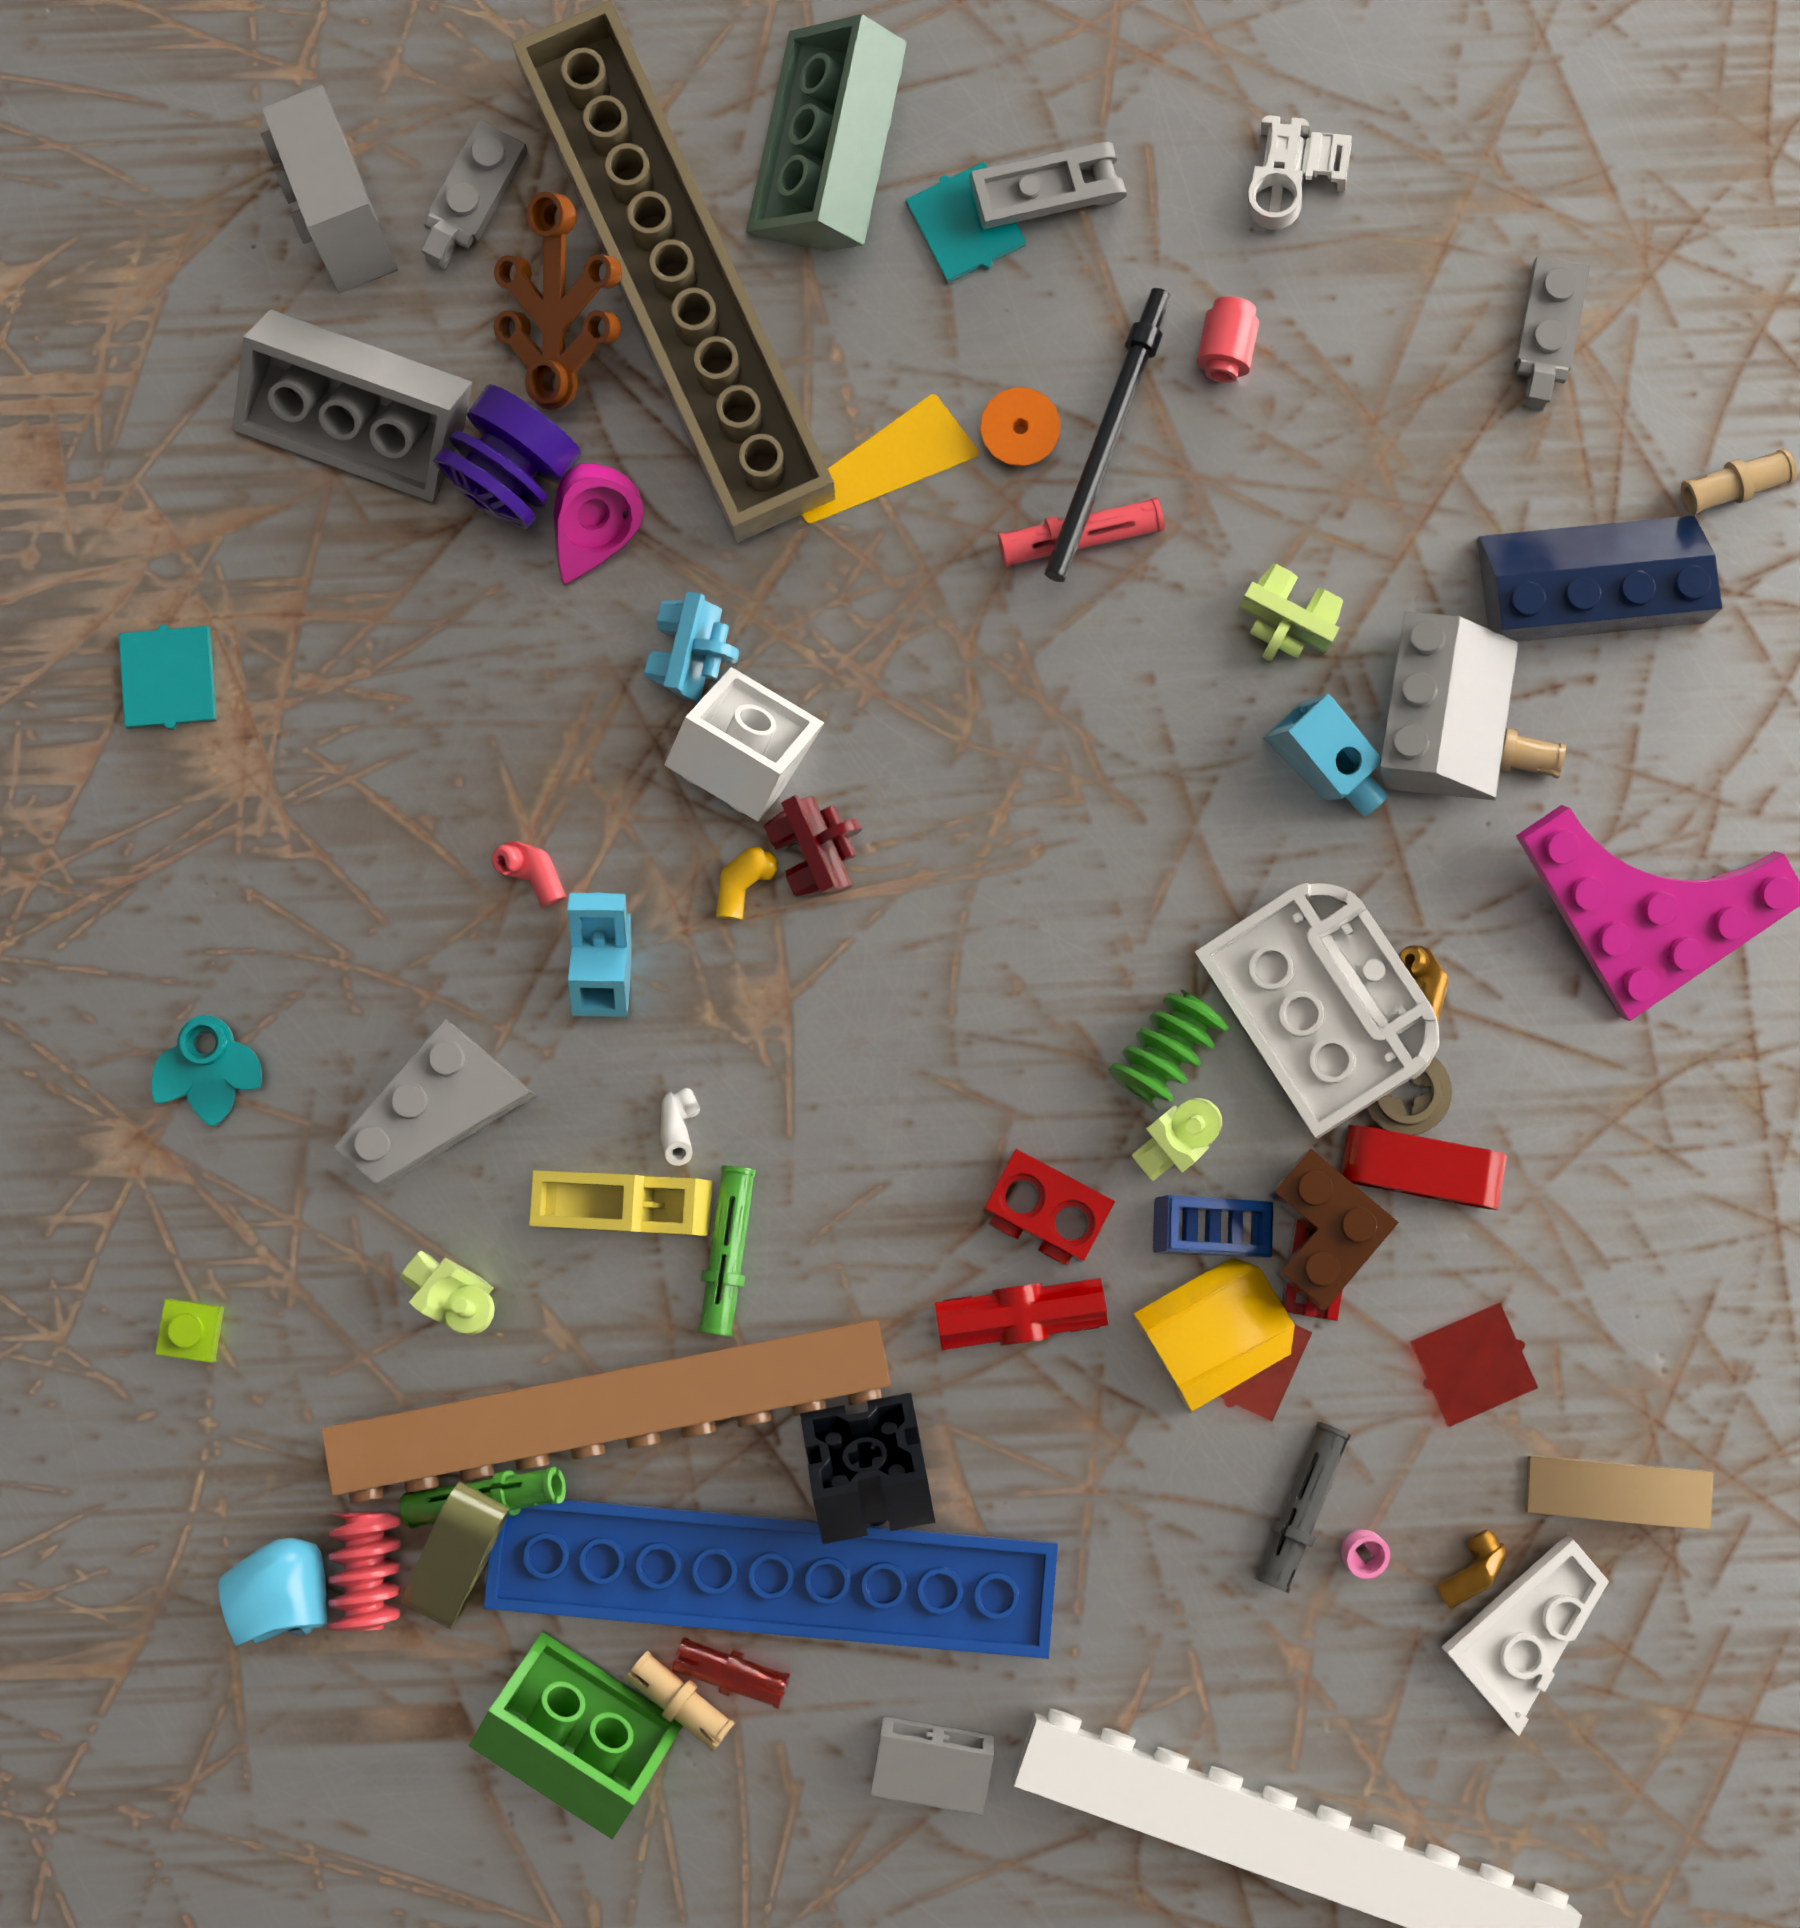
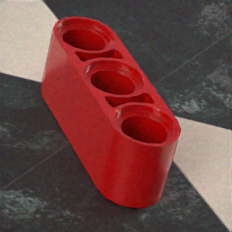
(1423, 1167)

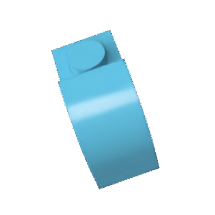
(599, 954)

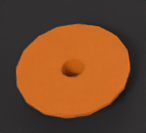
(1020, 426)

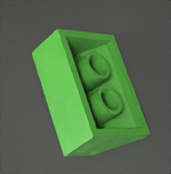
(576, 1735)

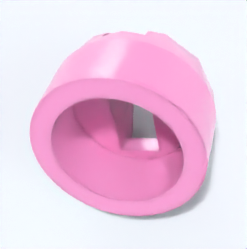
(1374, 1544)

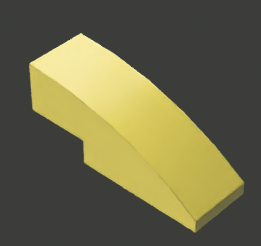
(621, 1203)

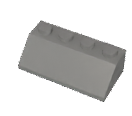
(348, 403)

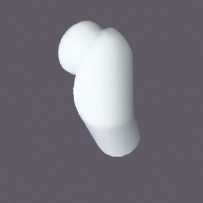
(673, 1128)

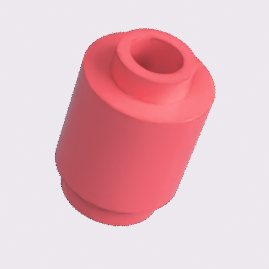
(1228, 339)

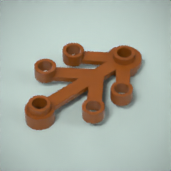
(555, 309)

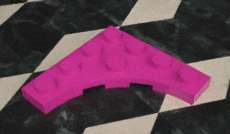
(1648, 929)

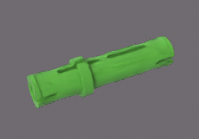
(715, 1317)
(506, 1487)

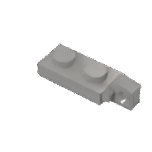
(471, 192)
(1549, 326)

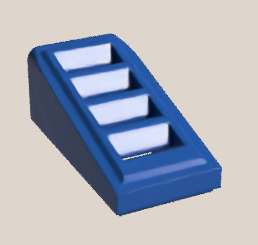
(1167, 1226)

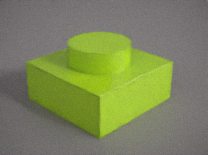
(189, 1330)

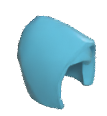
(275, 1592)

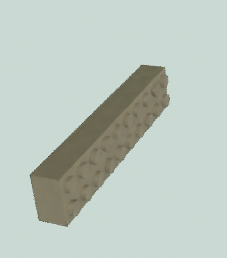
(674, 271)

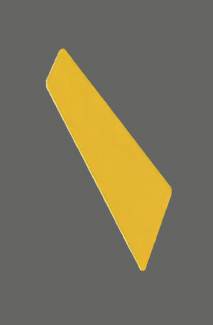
(901, 453)

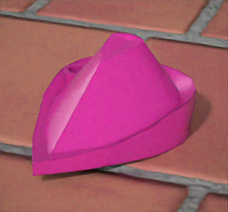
(591, 517)

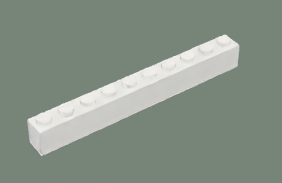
(1273, 1835)

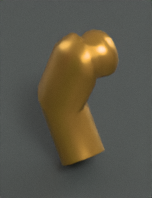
(1427, 974)
(1480, 1574)

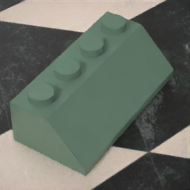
(827, 134)

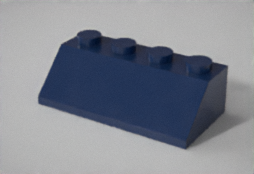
(1599, 578)

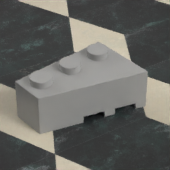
(327, 188)
(431, 1105)

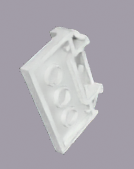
(1324, 1001)

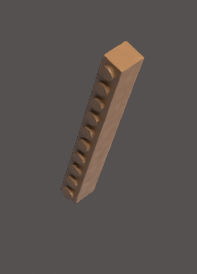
(605, 1408)

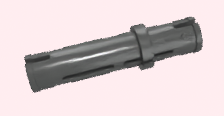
(1303, 1507)

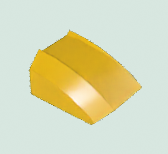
(1217, 1330)

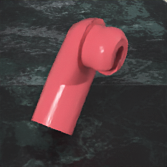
(530, 865)

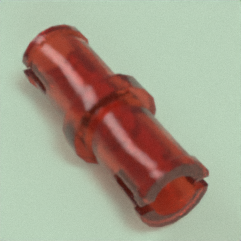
(731, 1673)

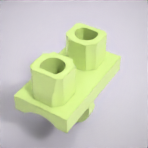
(1270, 604)
(1179, 1137)
(449, 1294)

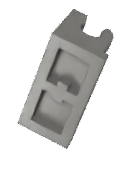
(933, 1765)

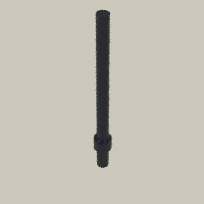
(1141, 345)

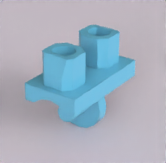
(696, 649)

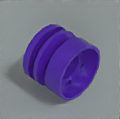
(508, 455)

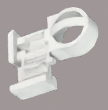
(1300, 158)

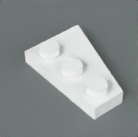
(1525, 1629)

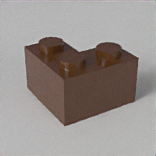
(1342, 1224)

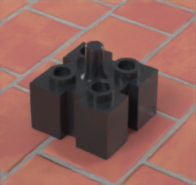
(866, 1468)

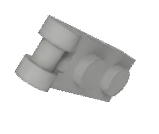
(1046, 185)

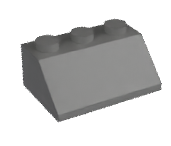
(1448, 707)

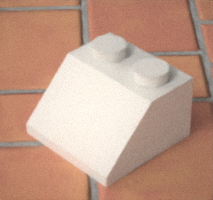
(742, 743)

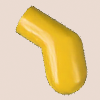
(738, 876)

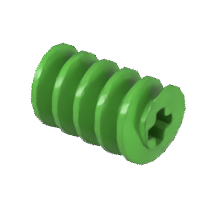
(1167, 1048)

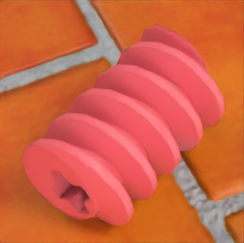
(365, 1570)

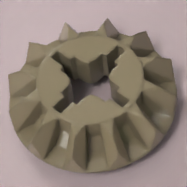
(1425, 1109)

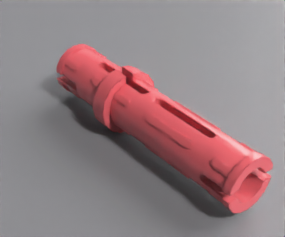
(1100, 528)

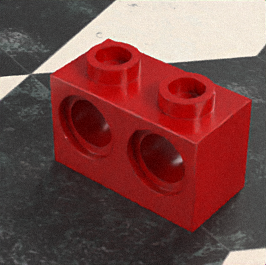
(1053, 1193)

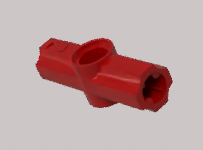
(1021, 1314)

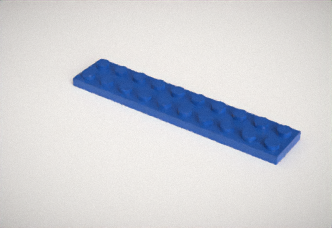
(775, 1577)

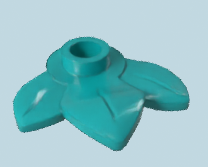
(206, 1078)

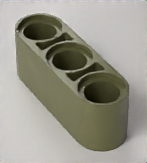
(455, 1555)

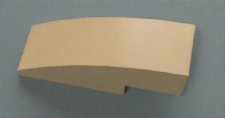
(1619, 1492)

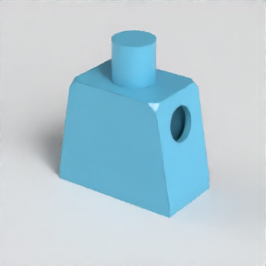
(1314, 737)

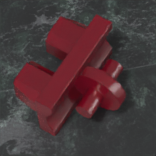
(823, 843)

